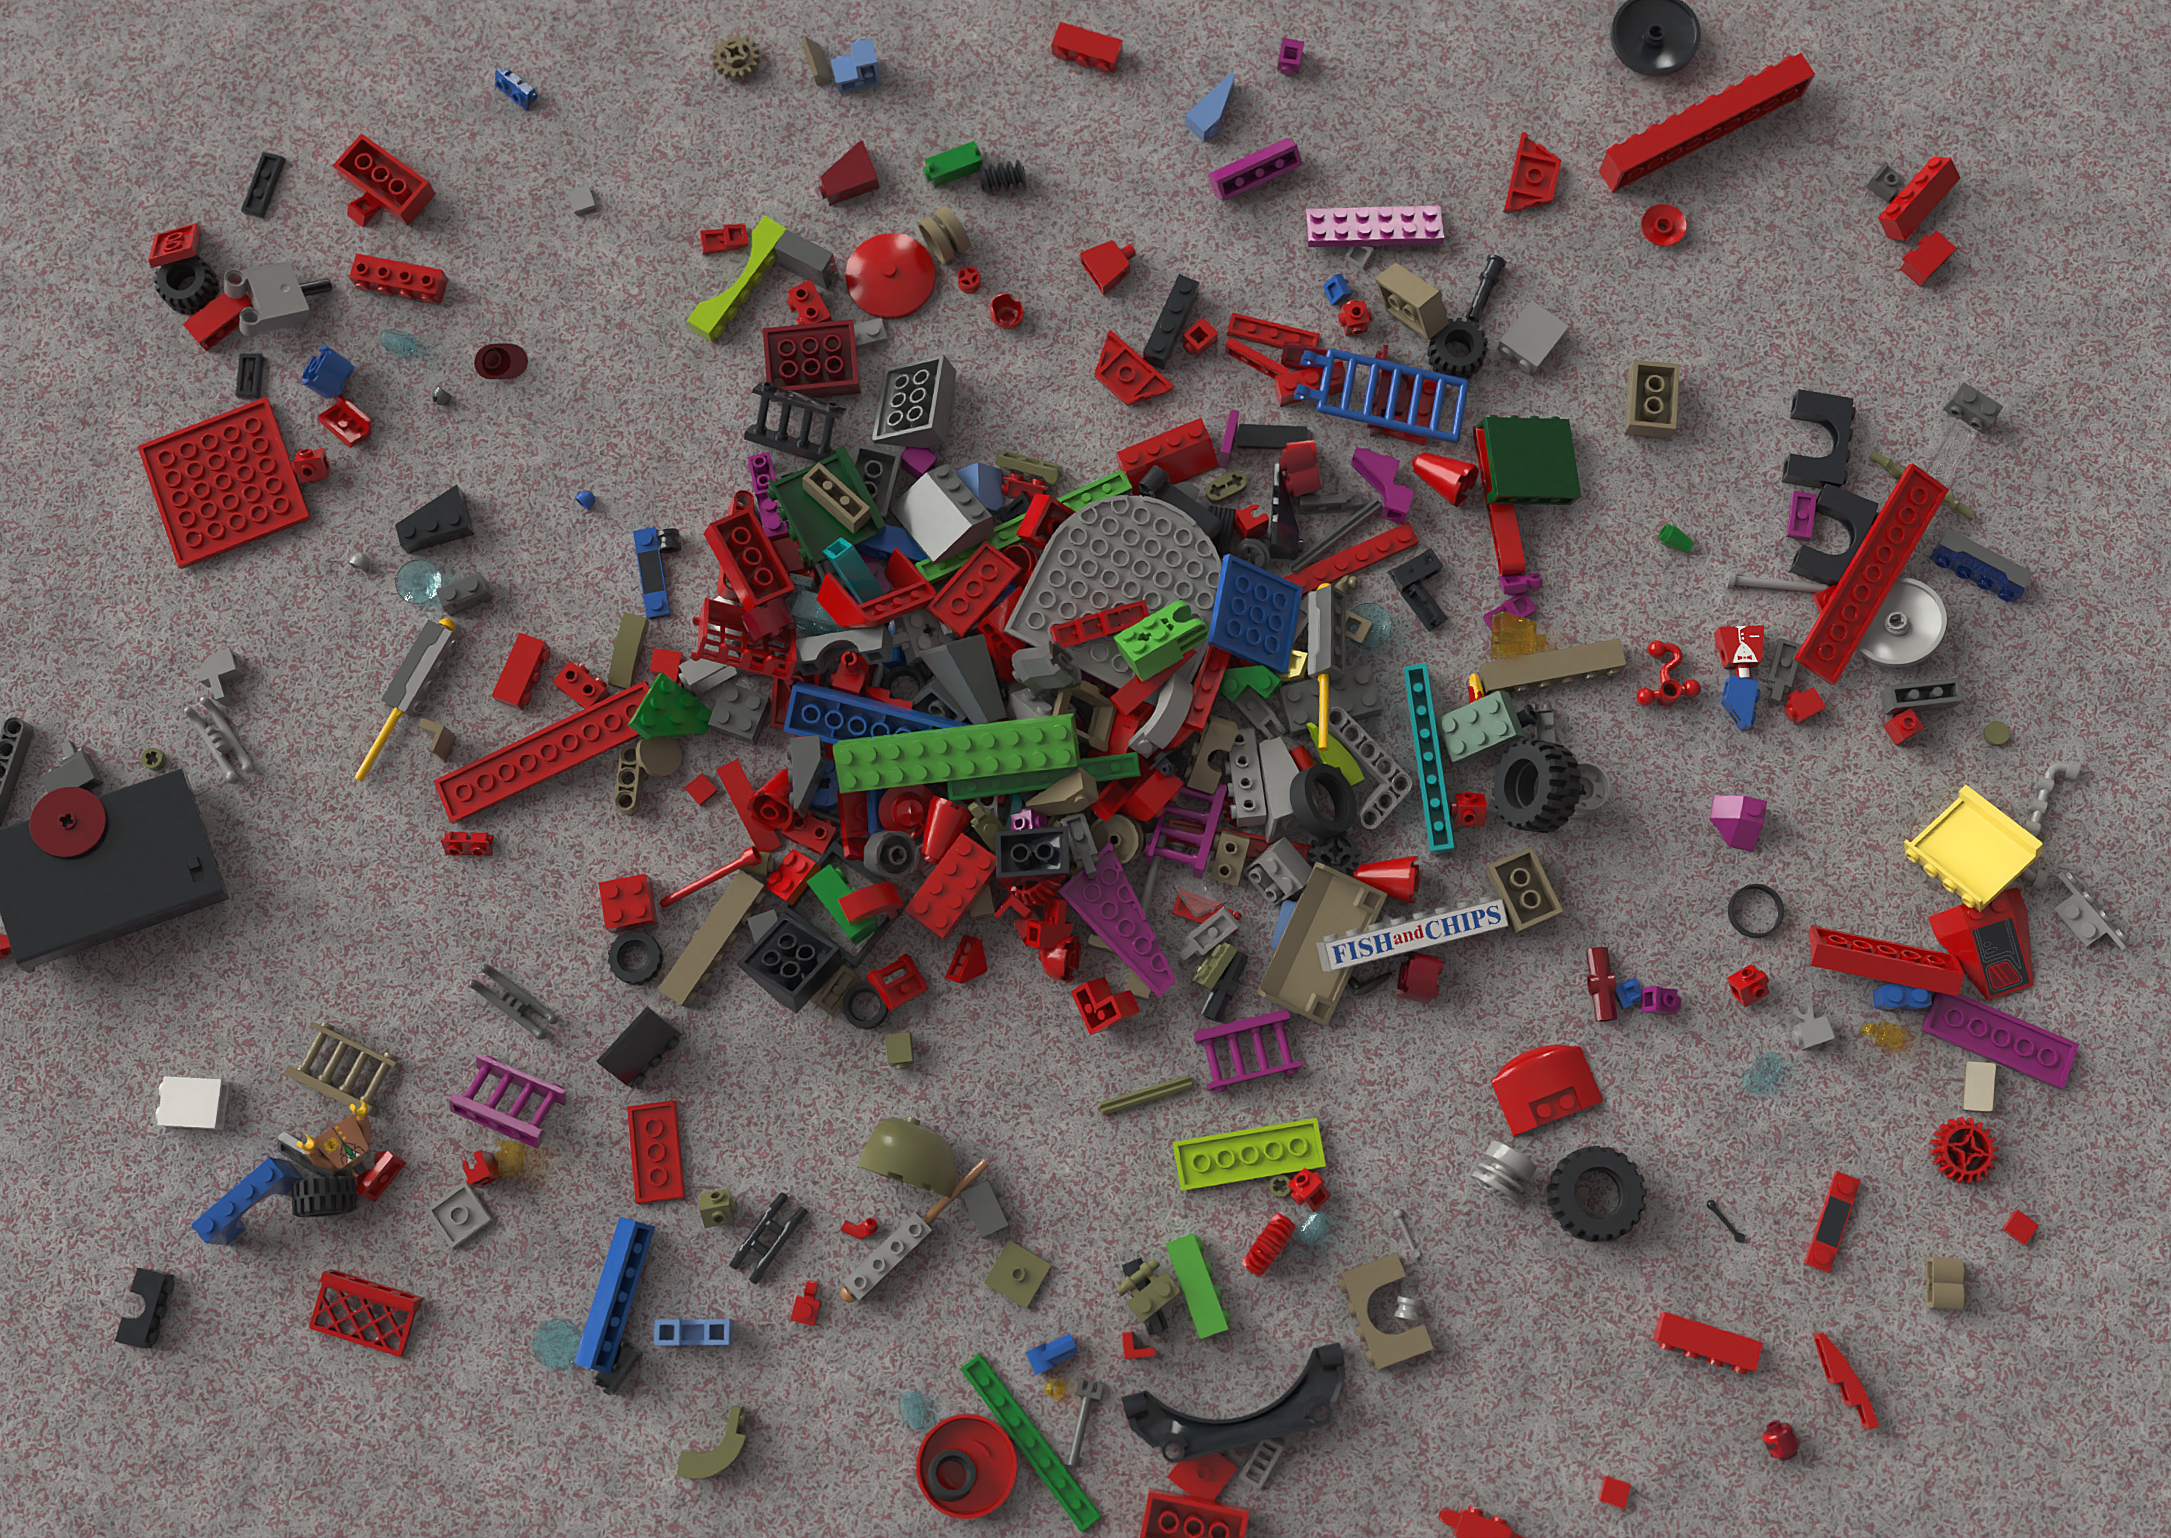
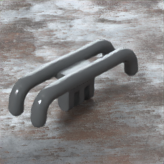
(513, 1002)

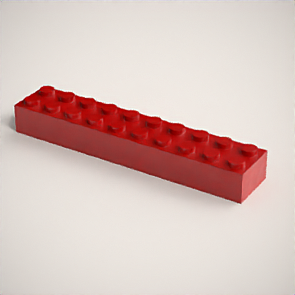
(1706, 122)

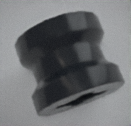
(668, 540)

